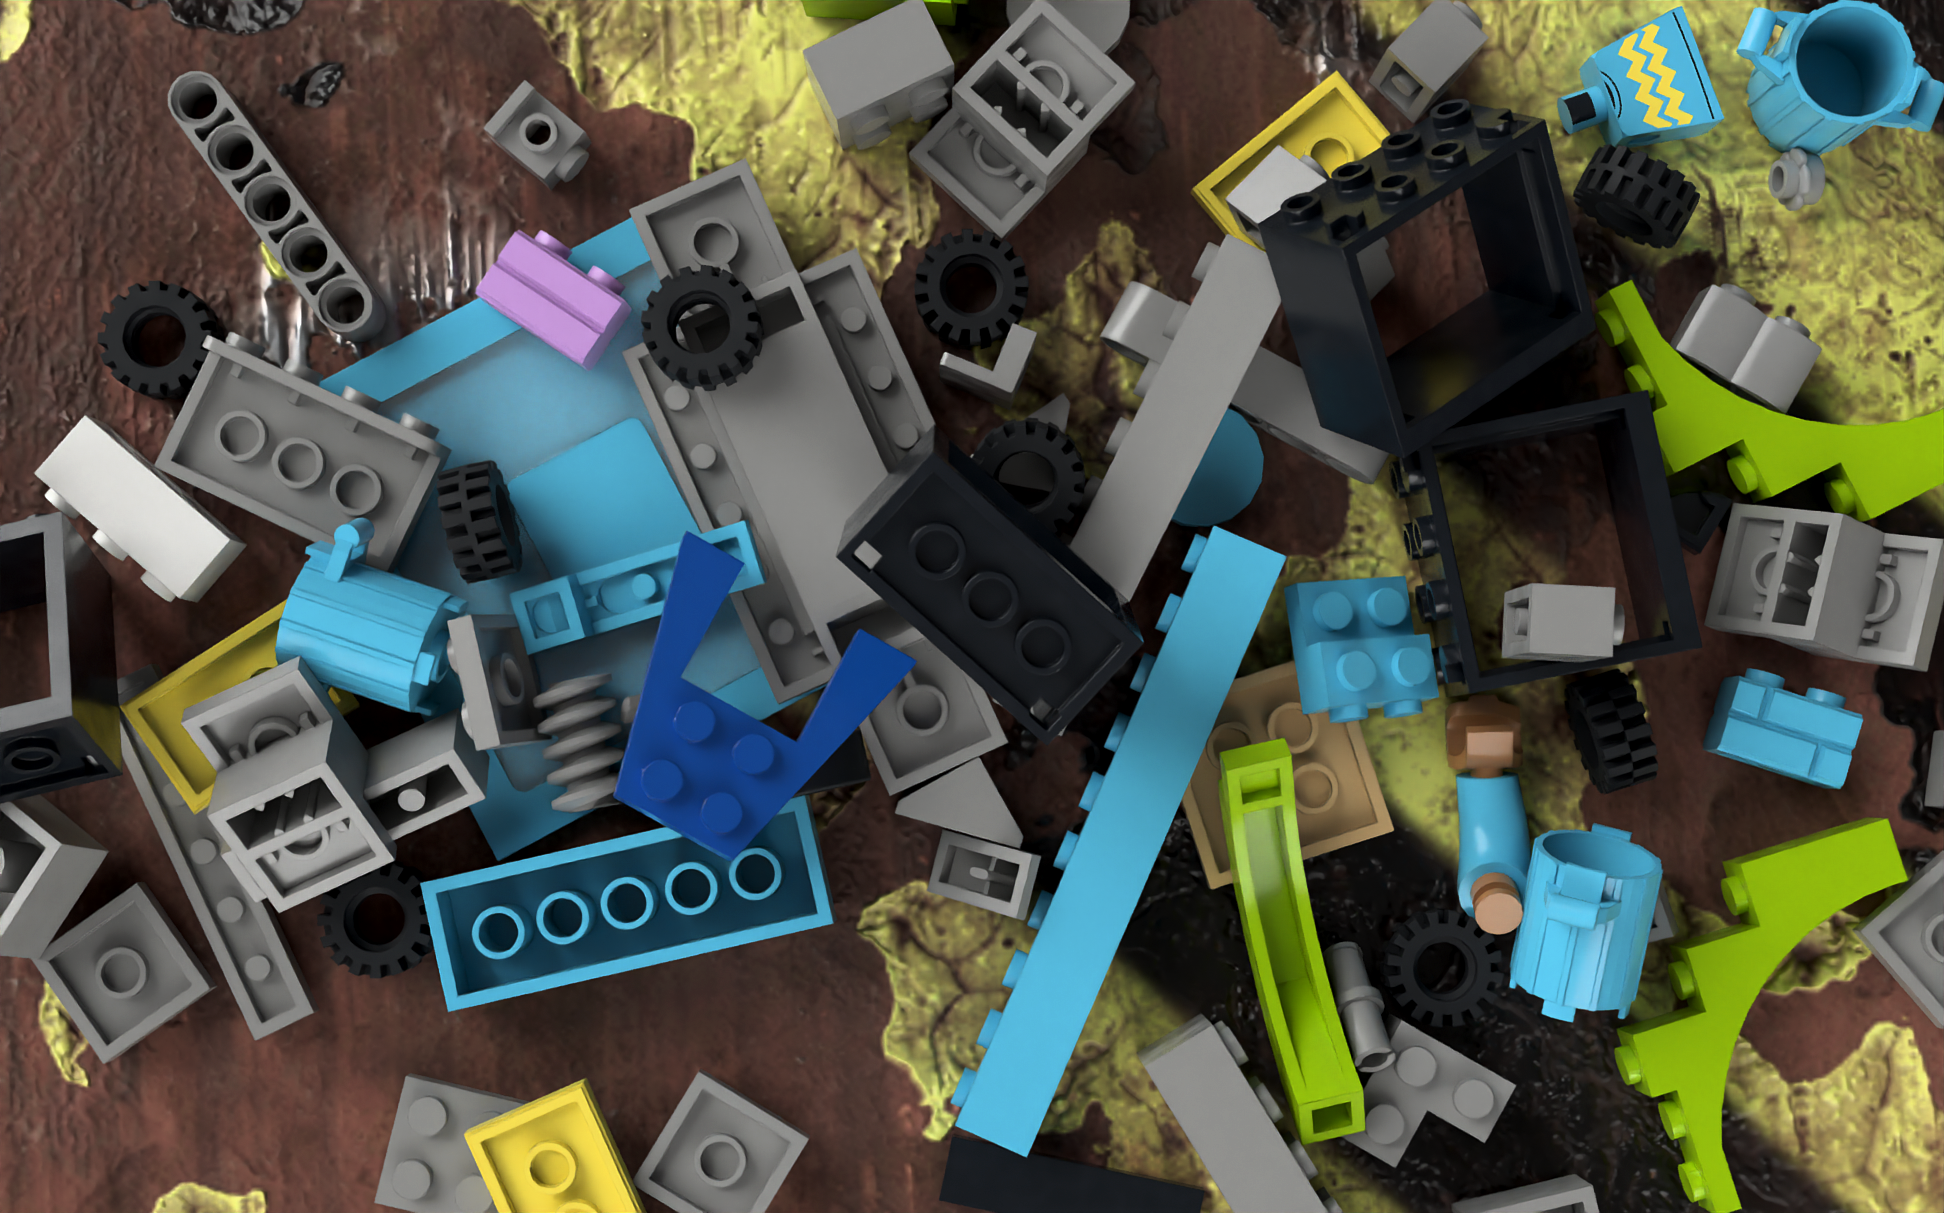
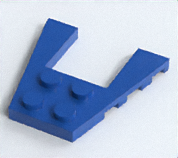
(710, 764)

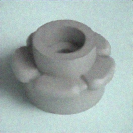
(1797, 179)

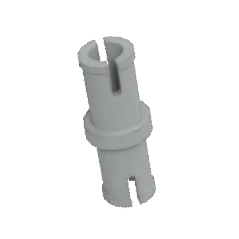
(1358, 1007)

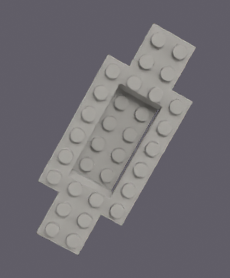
(797, 457)

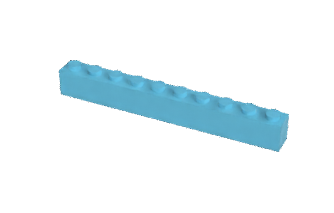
(1119, 839)

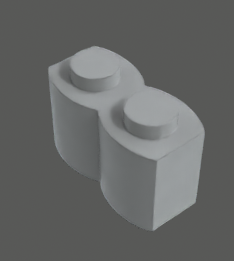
(1745, 348)

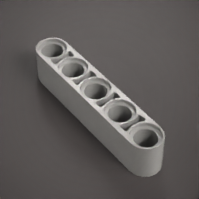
(256, 186)
(1269, 395)

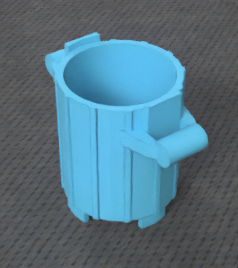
(1834, 76)
(367, 625)
(1585, 921)

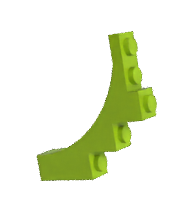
(1864, 465)
(1688, 1051)

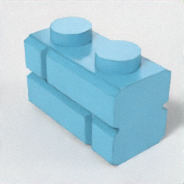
(1783, 731)

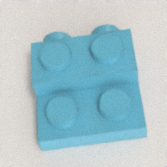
(1359, 649)

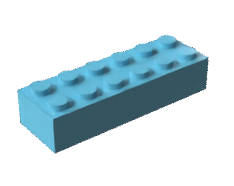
(622, 907)

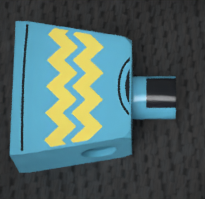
(1645, 87)

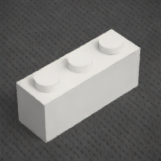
(138, 511)

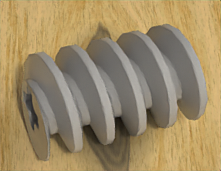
(580, 743)

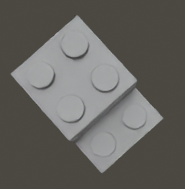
(1021, 118)
(1829, 586)
(289, 784)

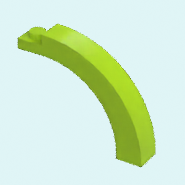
(1284, 942)

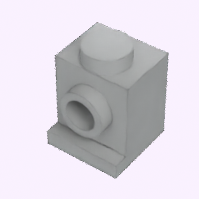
(520, 119)

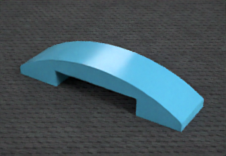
(619, 591)

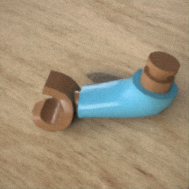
(1492, 815)

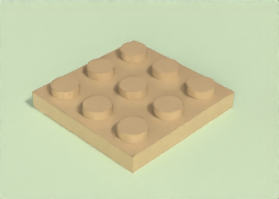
(1332, 771)

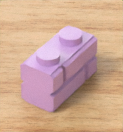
(554, 298)

